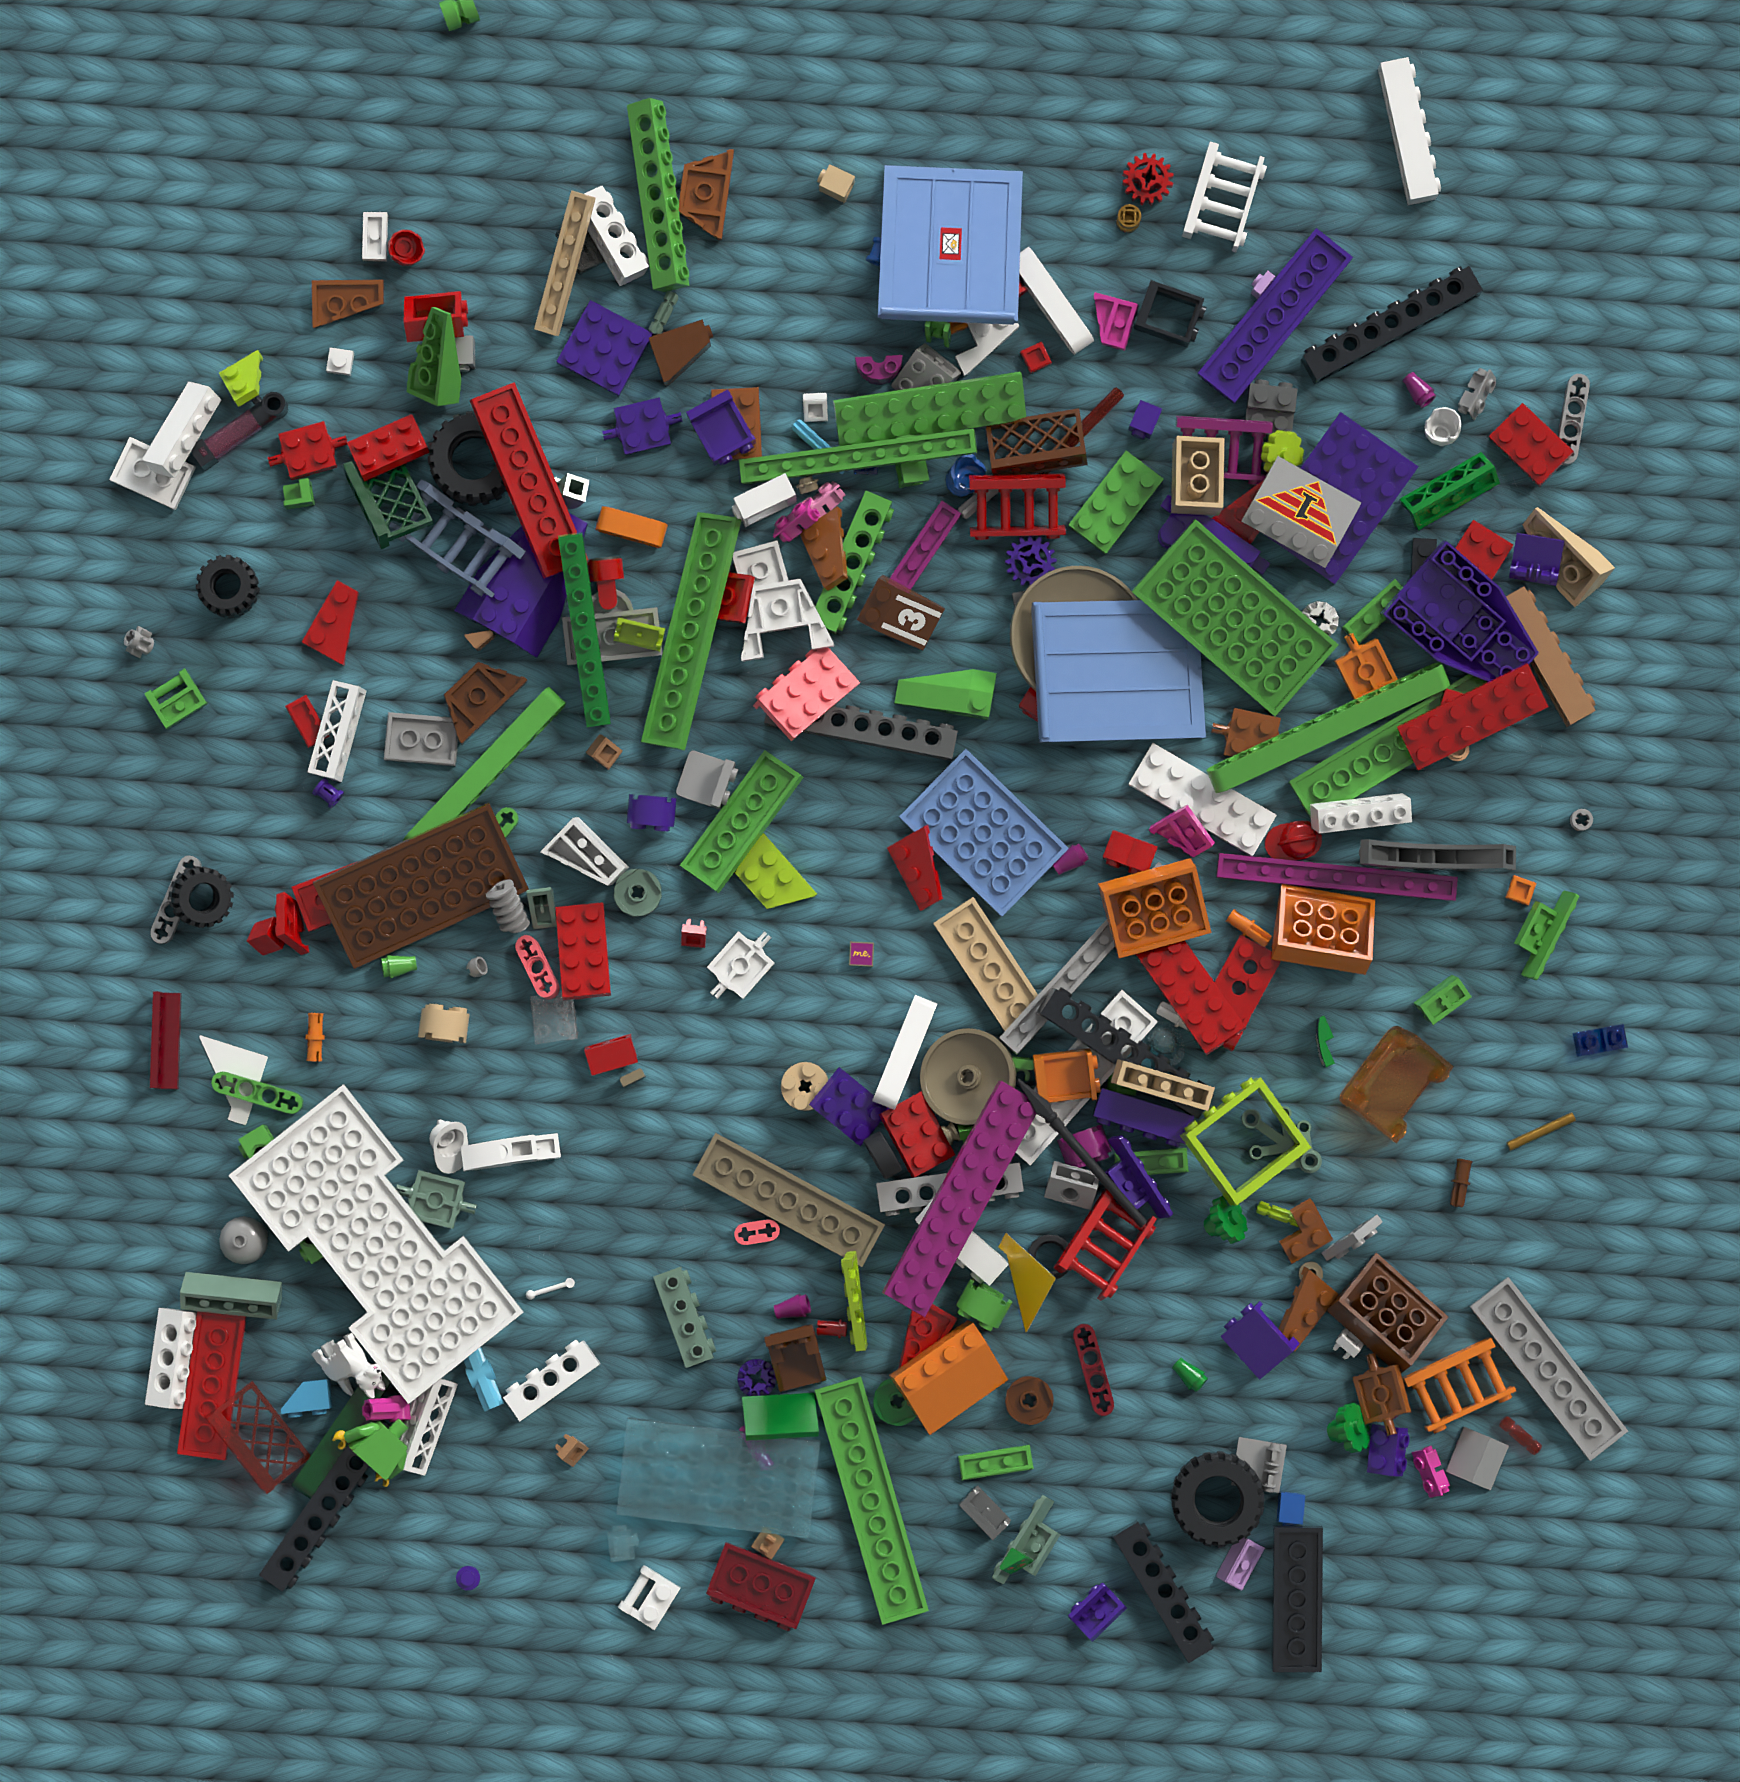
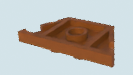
(706, 192)

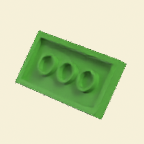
(1115, 502)

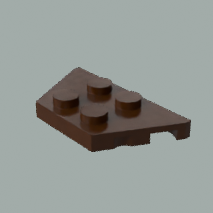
(479, 697)

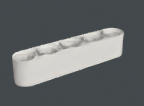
(1053, 302)
(904, 1052)

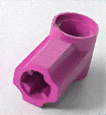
(386, 1409)

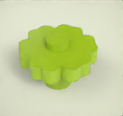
(1282, 444)

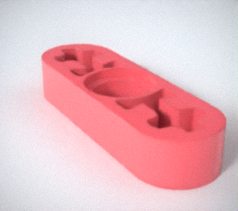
(550, 979)

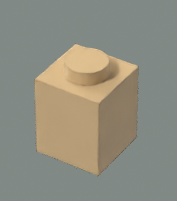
(836, 183)

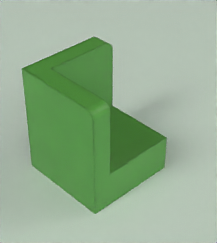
(298, 494)

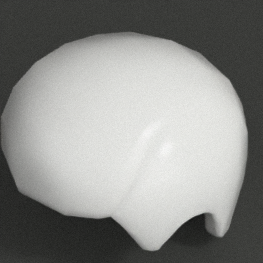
(1443, 426)

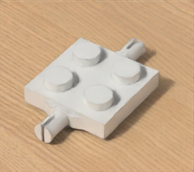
(740, 965)

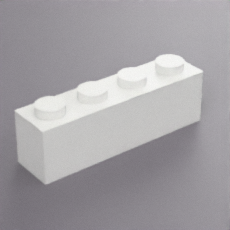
(181, 429)
(978, 1257)

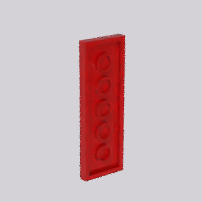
(1472, 716)
(1192, 994)
(211, 1382)

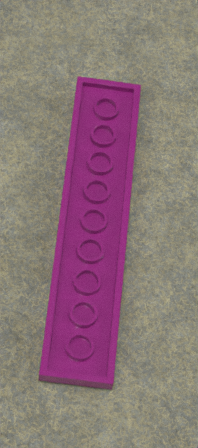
(961, 1199)

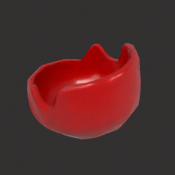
(406, 247)

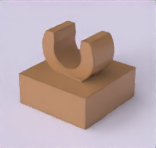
(572, 1450)
(768, 1544)

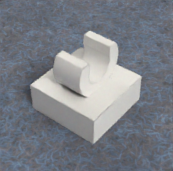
(1349, 1343)

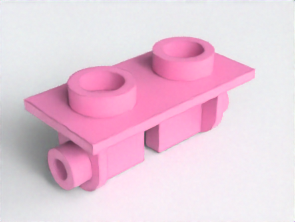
(827, 496)

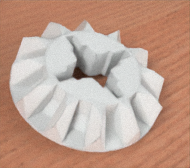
(1330, 616)

